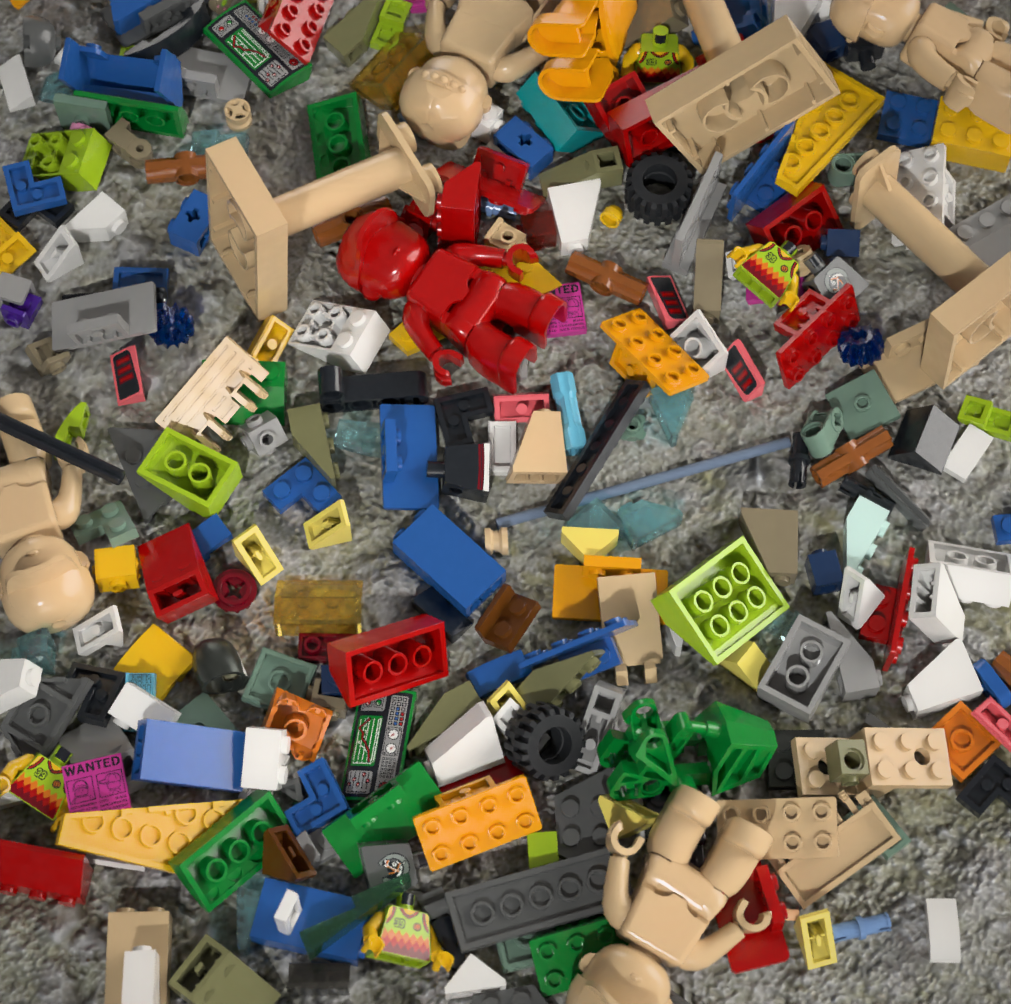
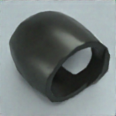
(214, 659)

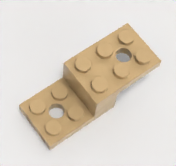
(889, 762)

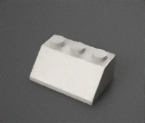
(974, 572)

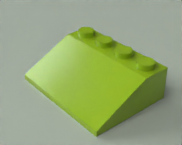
(721, 602)

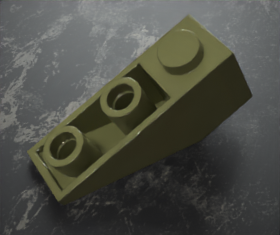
(354, 32)
(595, 164)
(310, 439)
(558, 679)
(444, 714)

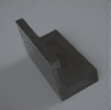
(318, 979)

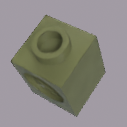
(852, 751)

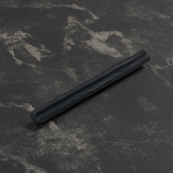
(61, 449)

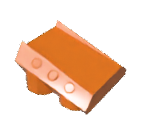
(304, 722)

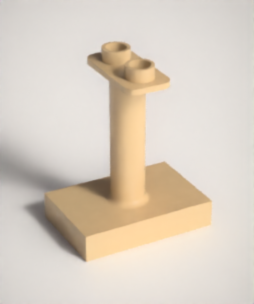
(742, 89)
(254, 228)
(979, 311)

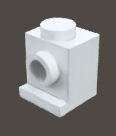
(490, 124)

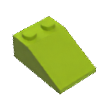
(191, 473)

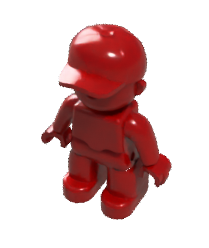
(451, 295)

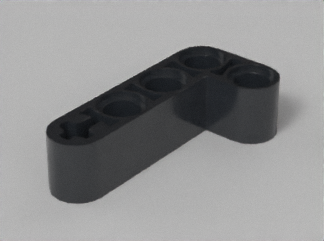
(369, 391)

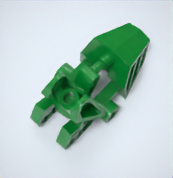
(732, 740)

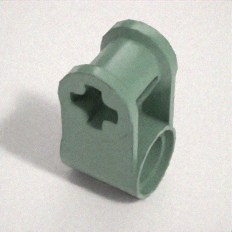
(845, 162)
(822, 431)

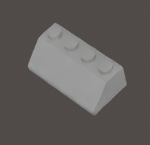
(988, 231)

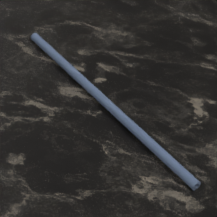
(655, 479)

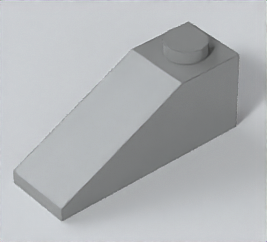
(857, 671)
(597, 721)

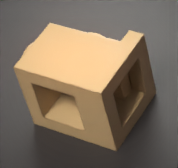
(500, 231)

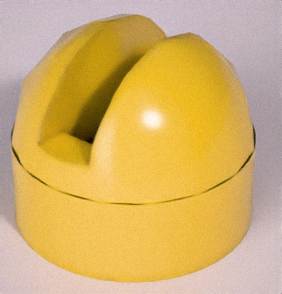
(611, 216)

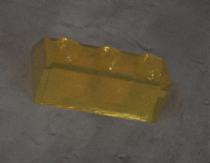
(388, 70)
(318, 607)

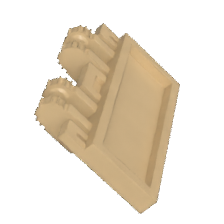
(211, 392)
(860, 841)

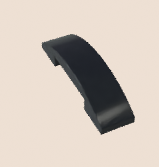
(178, 37)

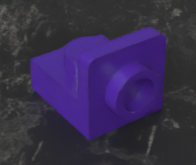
(24, 314)

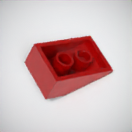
(618, 93)

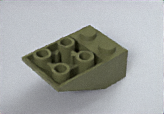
(219, 977)

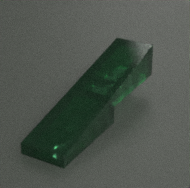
(366, 903)

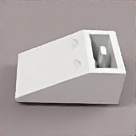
(340, 335)

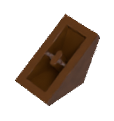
(284, 856)

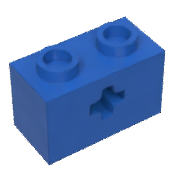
(523, 143)
(191, 226)

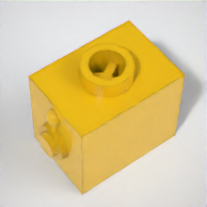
(116, 568)

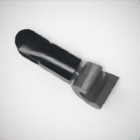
(435, 906)

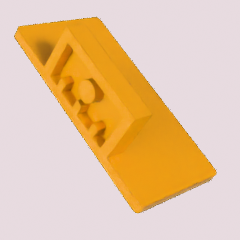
(650, 354)
(576, 585)
(476, 820)

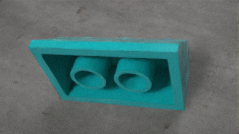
(563, 122)

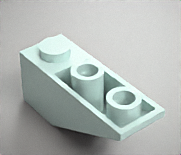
(861, 530)

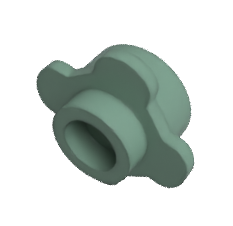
(636, 433)

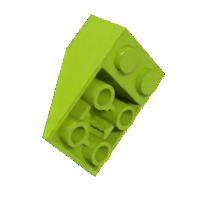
(72, 154)

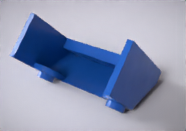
(122, 76)

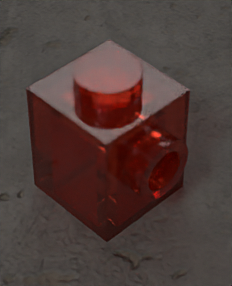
(539, 229)

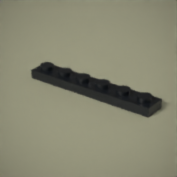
(597, 450)

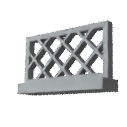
(696, 219)

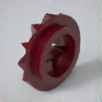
(235, 578)

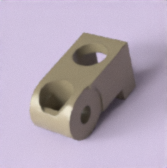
(127, 145)

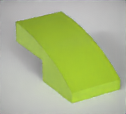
(391, 20)
(986, 417)
(74, 424)
(542, 848)

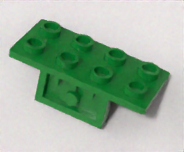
(383, 815)
(559, 952)

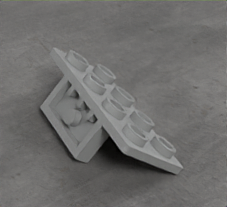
(212, 76)
(104, 317)

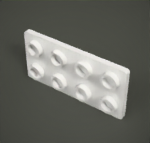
(928, 180)

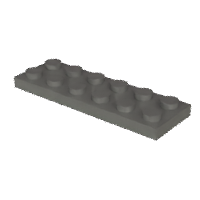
(529, 901)

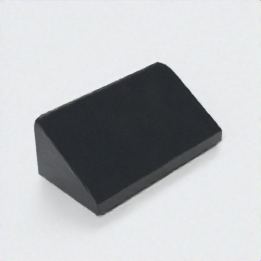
(437, 606)

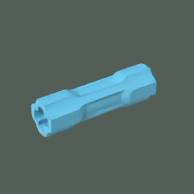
(565, 398)

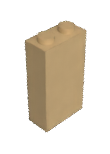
(134, 929)

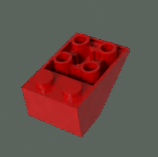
(176, 574)

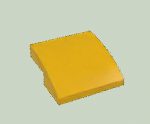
(13, 249)
(157, 654)

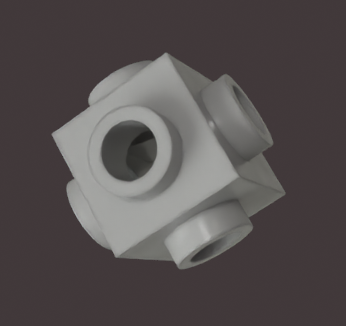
(262, 434)

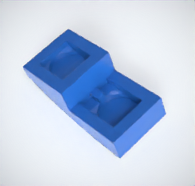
(211, 535)
(493, 674)

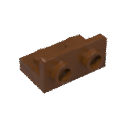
(506, 619)

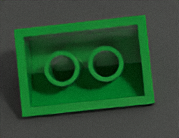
(275, 385)

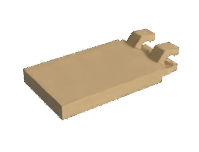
(630, 598)

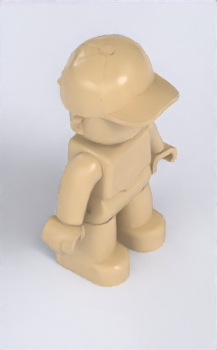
(942, 48)
(472, 54)
(40, 573)
(670, 903)

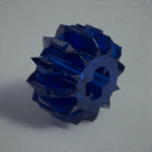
(173, 326)
(860, 345)

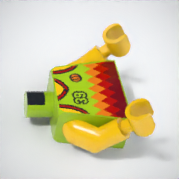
(657, 57)
(768, 272)
(38, 782)
(404, 937)

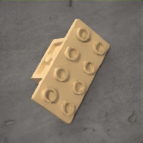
(901, 363)
(797, 825)

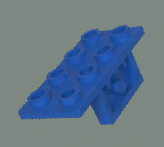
(759, 185)
(406, 445)
(587, 641)

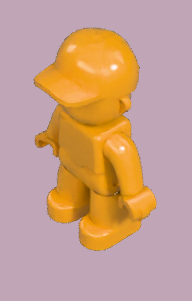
(589, 39)

